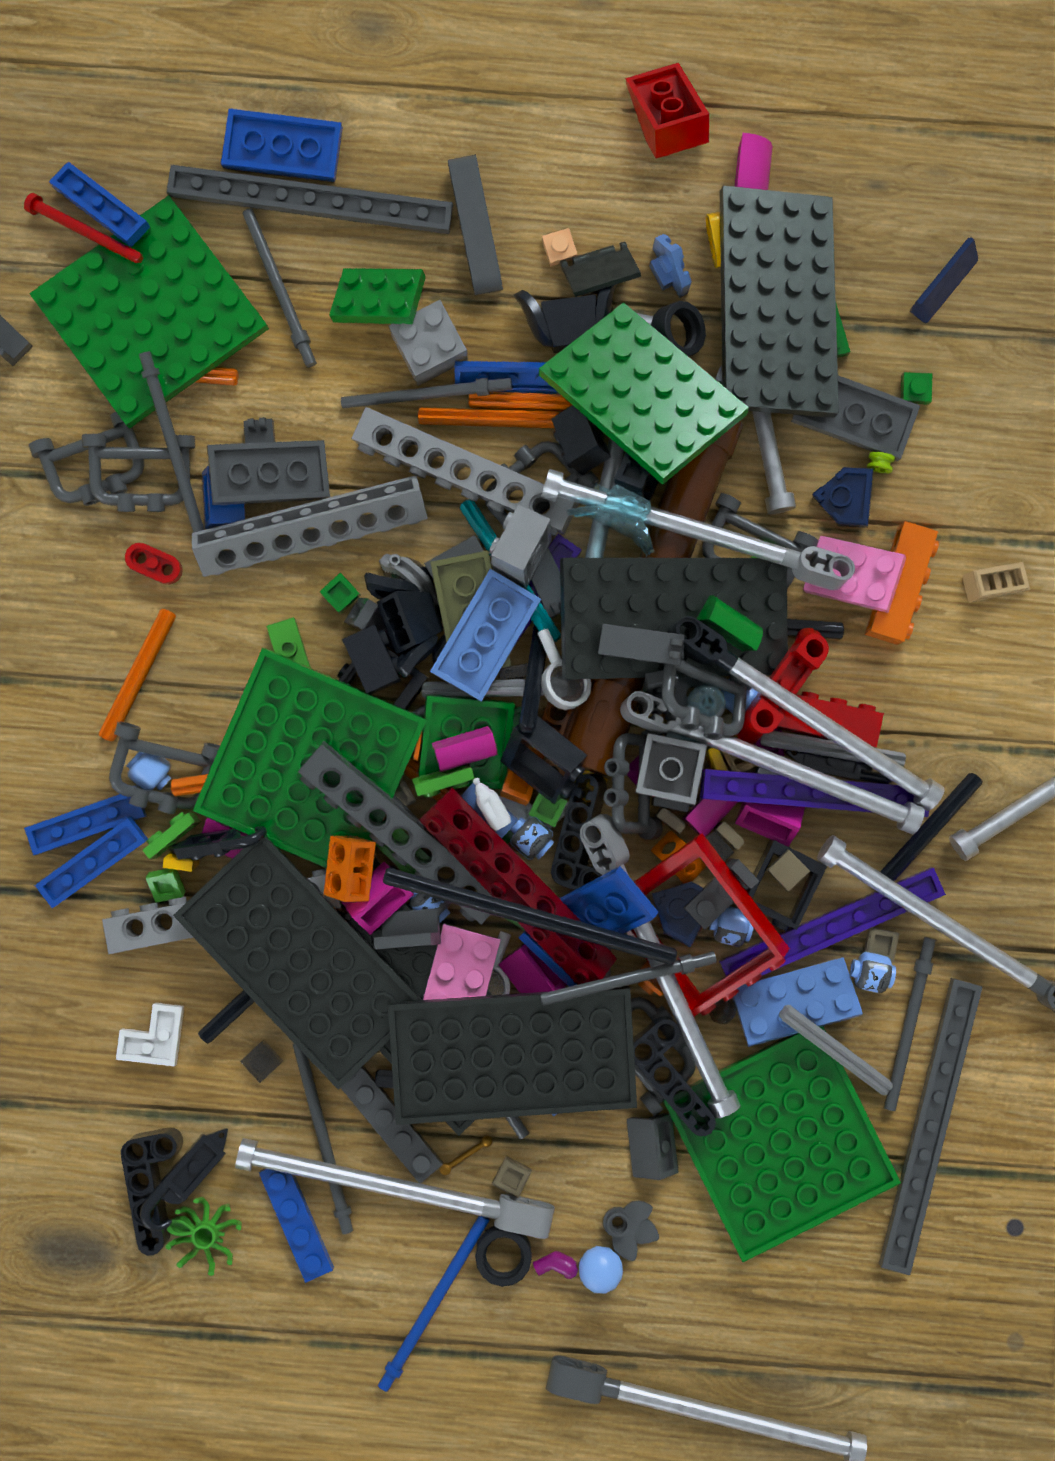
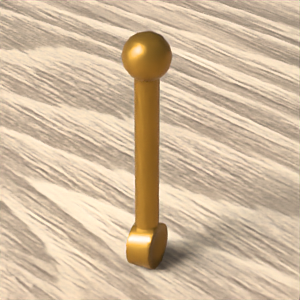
(445, 1169)

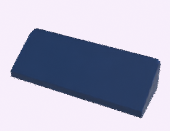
(946, 281)

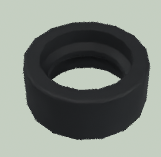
(692, 322)
(503, 1278)

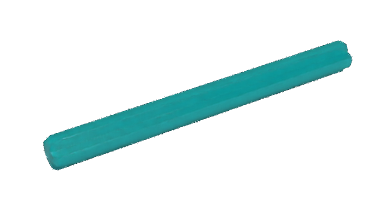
(486, 536)

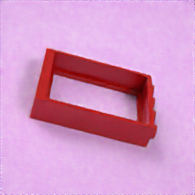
(750, 971)

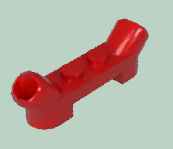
(791, 673)

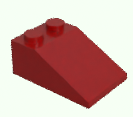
(669, 110)

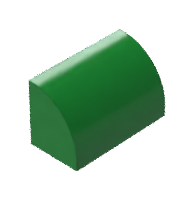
(731, 624)

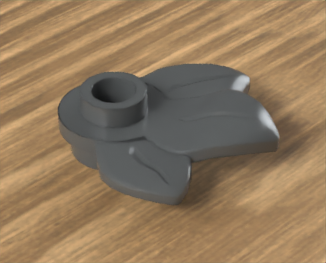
(634, 1229)

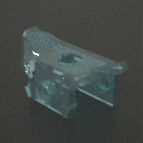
(621, 512)

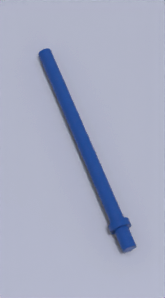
(393, 1368)

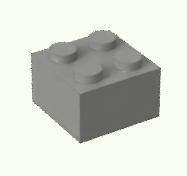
(429, 343)
(521, 545)
(670, 769)

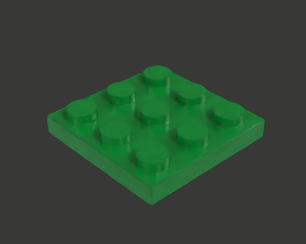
(457, 715)

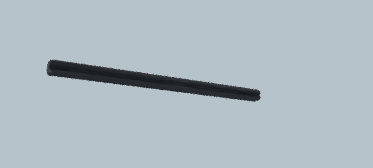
(529, 916)

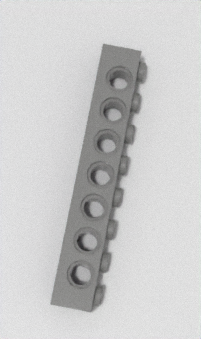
(375, 425)
(294, 521)
(122, 938)

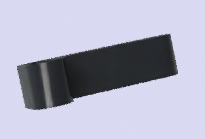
(571, 827)
(674, 1081)
(138, 1193)

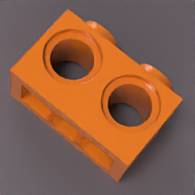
(349, 868)

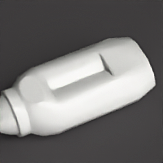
(491, 806)

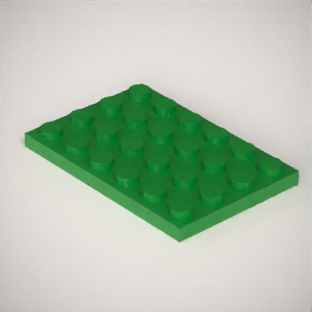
(643, 392)

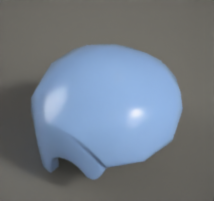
(600, 1269)

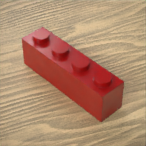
(860, 721)

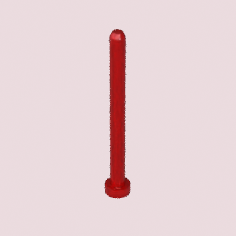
(34, 204)

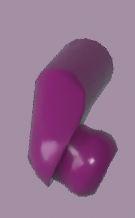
(558, 1262)

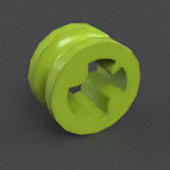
(881, 462)

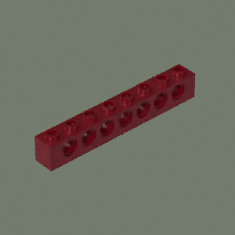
(511, 879)

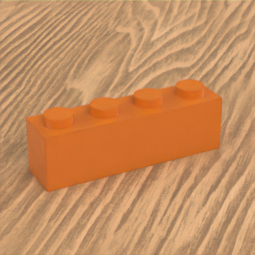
(918, 546)

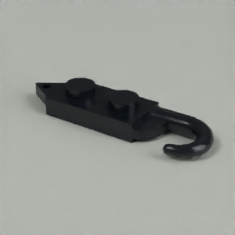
(839, 767)
(215, 843)
(185, 1176)

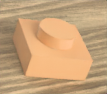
(559, 246)

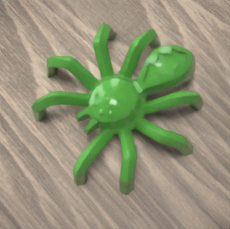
(203, 1234)

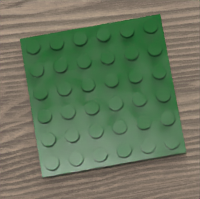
(169, 304)
(276, 730)
(790, 1150)

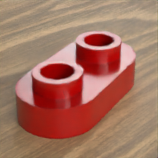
(155, 563)

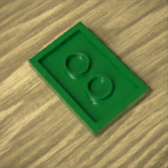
(377, 296)

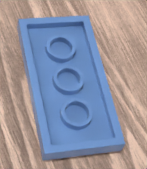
(485, 635)
(818, 992)

